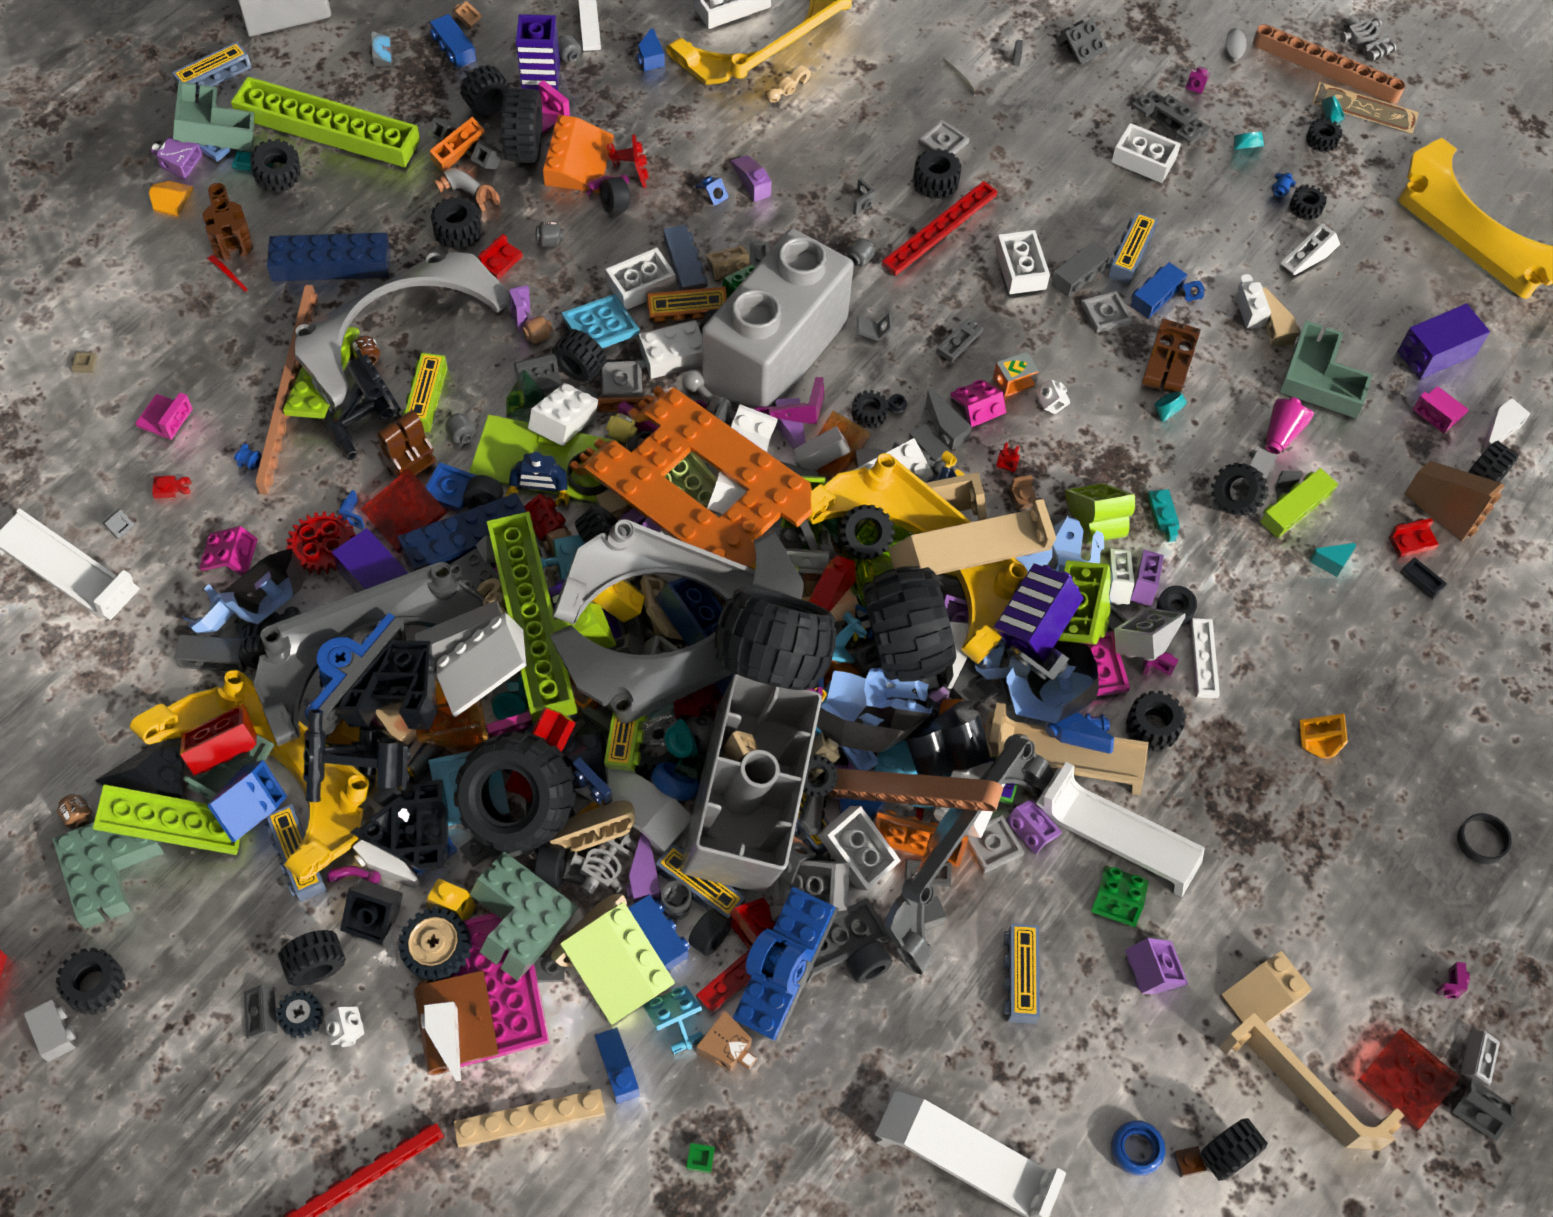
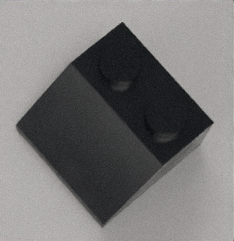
(591, 749)
(370, 910)

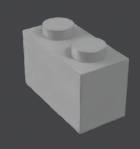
(50, 1030)

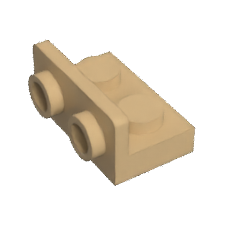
(728, 261)

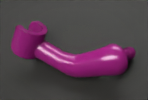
(595, 184)
(338, 873)

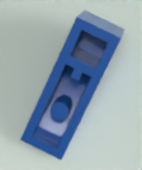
(1080, 732)
(617, 1065)

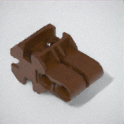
(226, 224)
(1180, 360)
(405, 445)

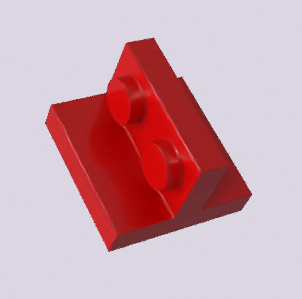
(751, 920)

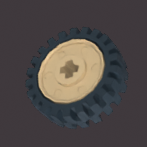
(446, 956)

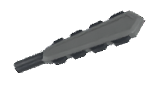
(813, 811)

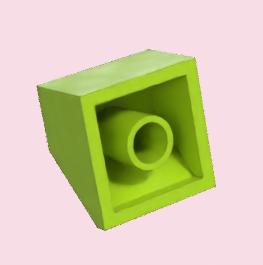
(591, 625)

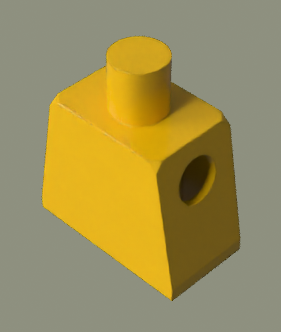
(452, 898)

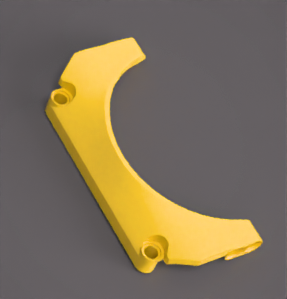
(719, 67)
(1445, 207)
(922, 510)
(341, 789)

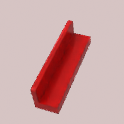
(556, 730)

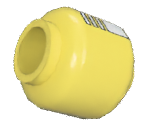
(621, 427)

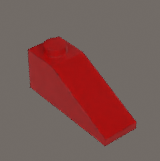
(834, 582)

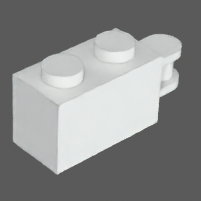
(1252, 303)

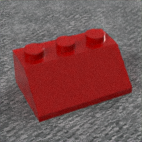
(218, 740)

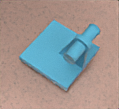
(854, 625)
(671, 1009)

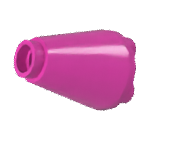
(1286, 423)

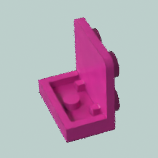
(980, 401)

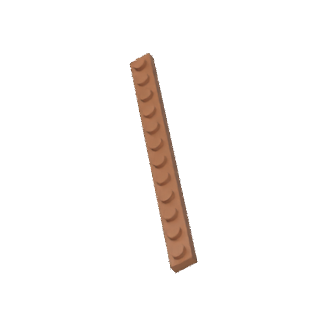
(278, 421)

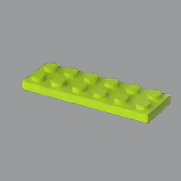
(304, 398)
(161, 820)

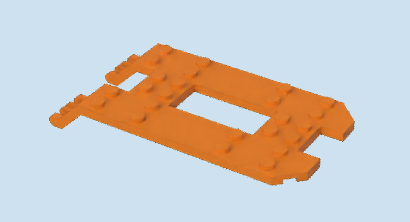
(688, 427)

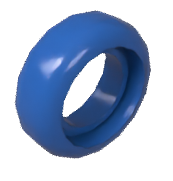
(674, 784)
(1151, 1134)

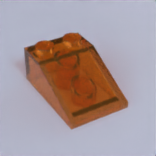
(855, 437)
(456, 732)

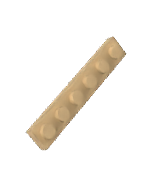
(529, 1118)

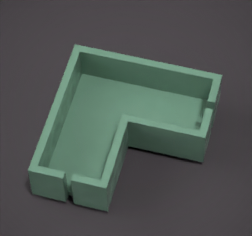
(210, 124)
(1319, 379)
(92, 867)
(530, 914)

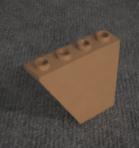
(1454, 497)

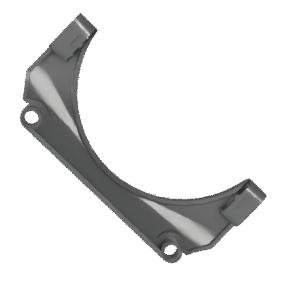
(291, 659)
(657, 680)
(905, 919)

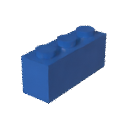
(452, 41)
(1158, 290)
(660, 932)

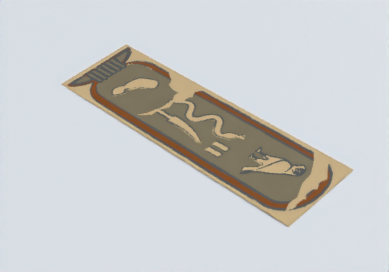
(1369, 108)

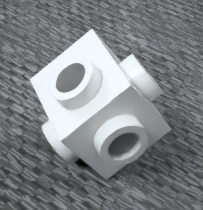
(1053, 396)
(344, 1026)

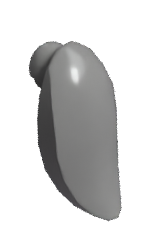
(1235, 44)

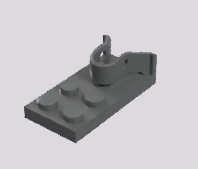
(848, 933)

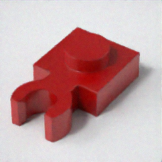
(1008, 458)
(168, 486)

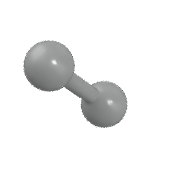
(694, 382)

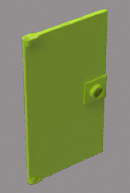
(506, 442)

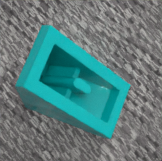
(1332, 557)

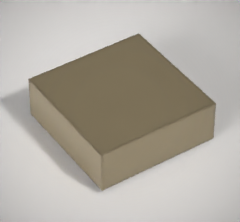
(84, 362)

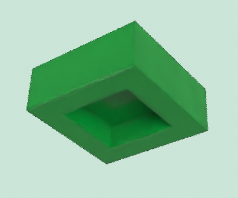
(700, 1158)

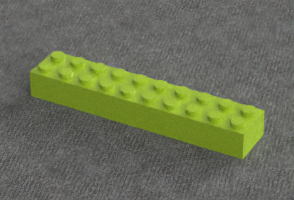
(328, 121)
(530, 607)

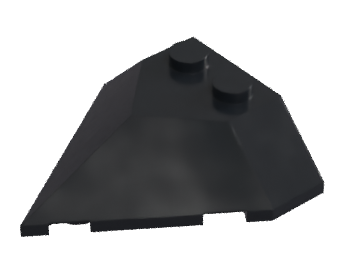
(153, 771)
(412, 827)

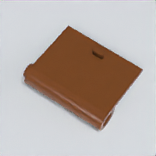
(471, 998)

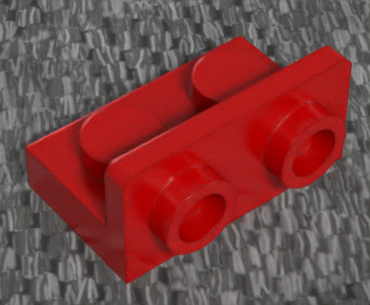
(500, 256)
(544, 515)
(1413, 537)

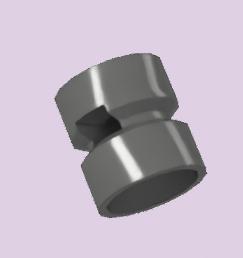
(676, 900)

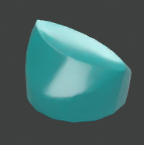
(1333, 109)
(1248, 140)
(1169, 405)
(508, 705)
(680, 740)

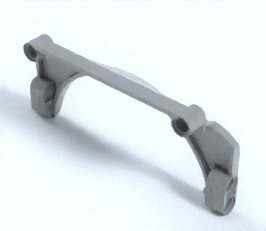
(321, 341)
(642, 552)

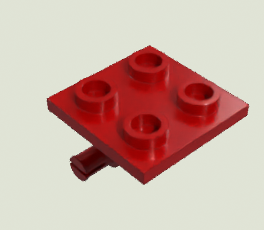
(631, 154)

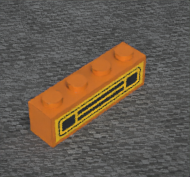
(684, 303)

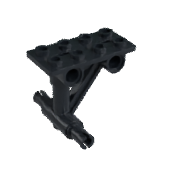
(377, 400)
(374, 754)

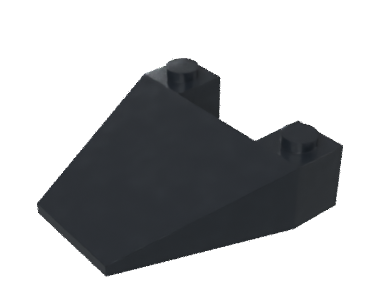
(395, 680)

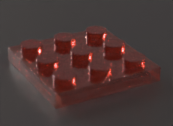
(403, 508)
(1409, 1079)

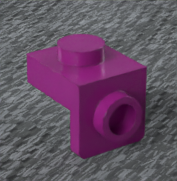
(1198, 79)
(1165, 662)
(1458, 982)

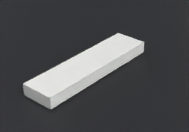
(589, 25)
(1204, 658)

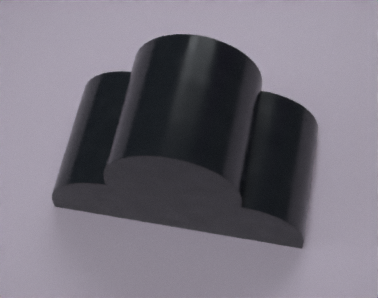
(950, 742)

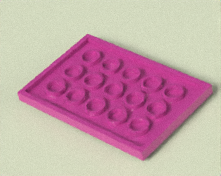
(513, 1003)

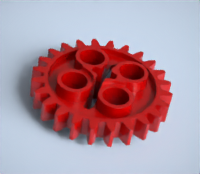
(320, 542)

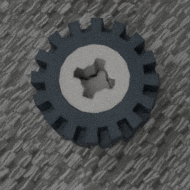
(304, 1021)

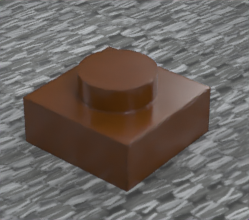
(1189, 1161)

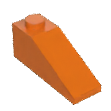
(456, 144)

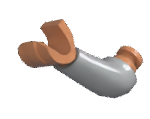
(460, 180)

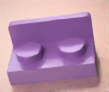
(519, 305)
(1033, 825)

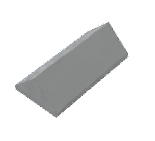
(450, 633)

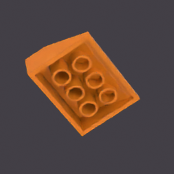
(576, 154)
(912, 835)

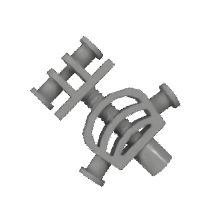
(1360, 36)
(596, 874)

